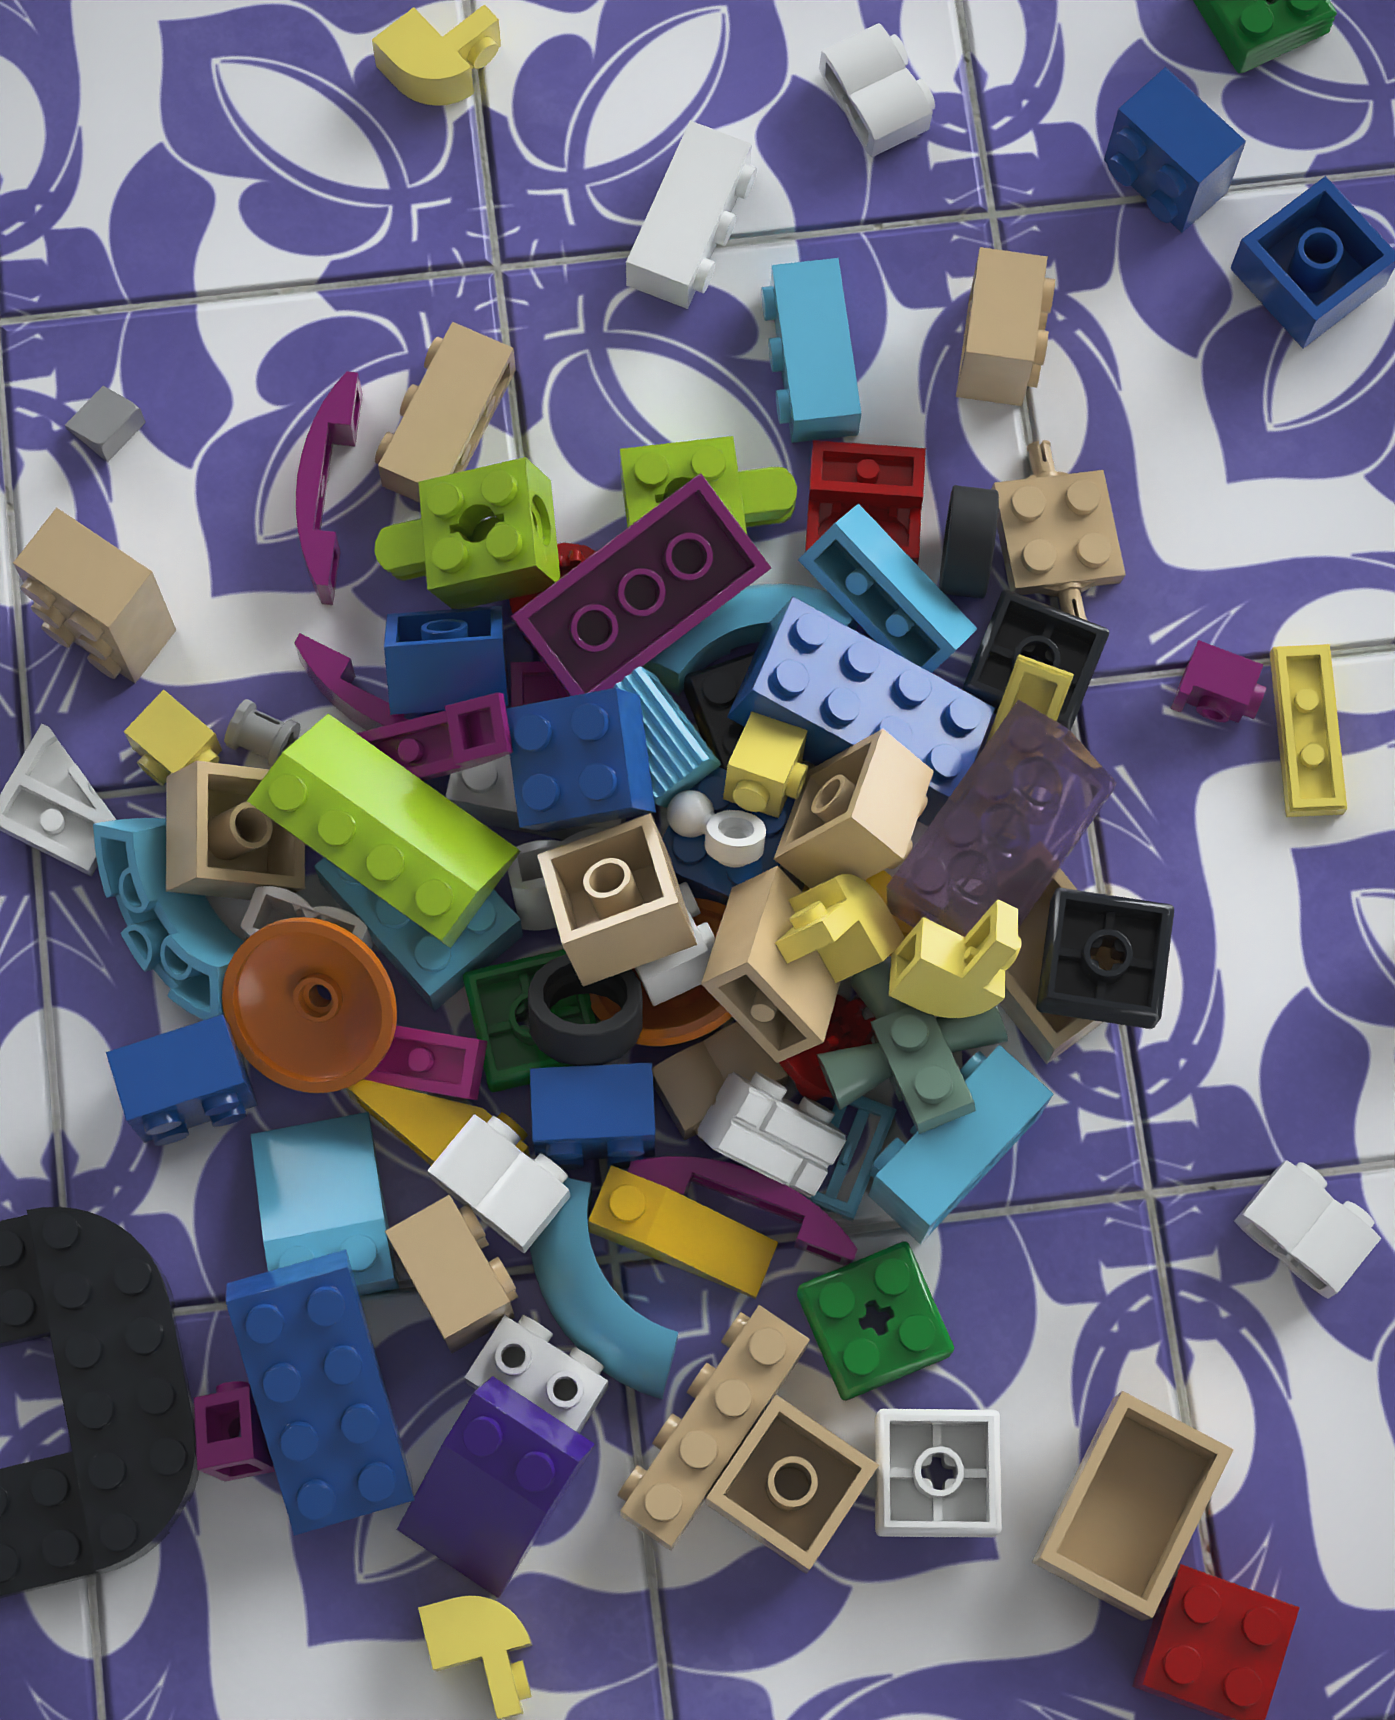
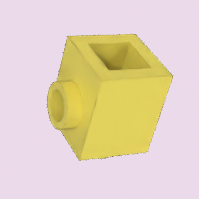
(170, 738)
(766, 765)

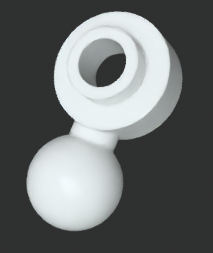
(730, 835)

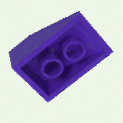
(494, 1485)

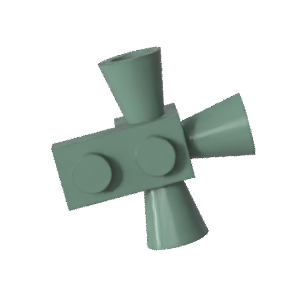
(911, 1052)

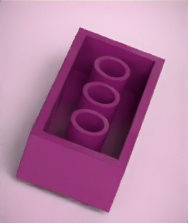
(641, 590)

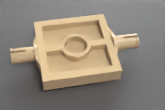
(1058, 532)

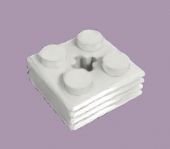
(966, 1444)

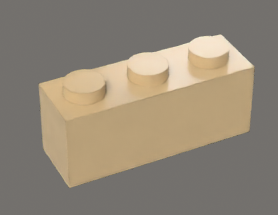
(446, 411)

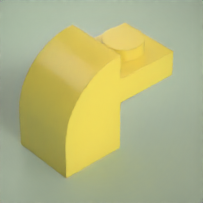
(432, 66)
(844, 924)
(956, 973)
(479, 1629)

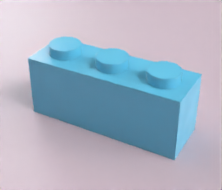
(812, 350)
(886, 591)

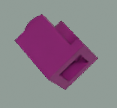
(1220, 684)
(217, 1429)

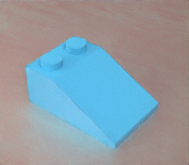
(324, 1196)

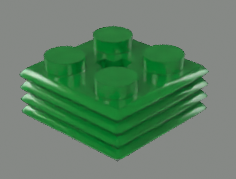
(1259, 32)
(499, 1002)
(860, 1357)

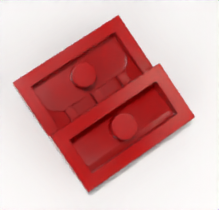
(878, 478)

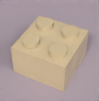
(1005, 327)
(855, 812)
(220, 840)
(616, 900)
(450, 1272)
(791, 1484)

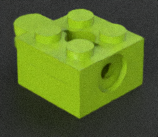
(659, 470)
(475, 558)

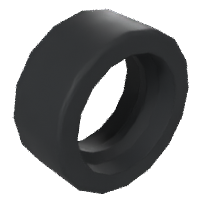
(969, 541)
(583, 1043)

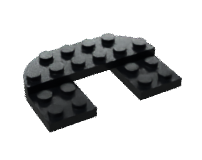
(120, 1394)

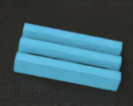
(865, 1106)

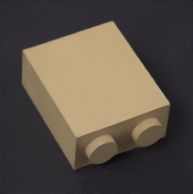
(774, 1001)

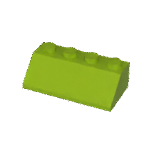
(384, 828)

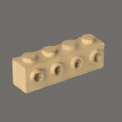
(714, 1427)

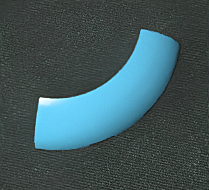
(735, 625)
(164, 930)
(589, 1308)

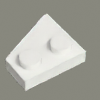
(53, 804)

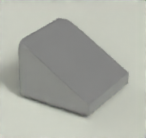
(106, 422)

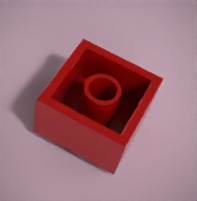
(1216, 1646)

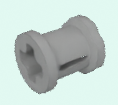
(260, 732)

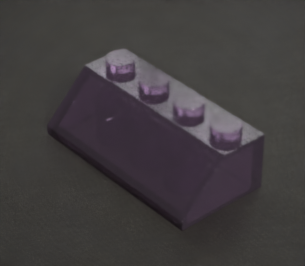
(1003, 826)

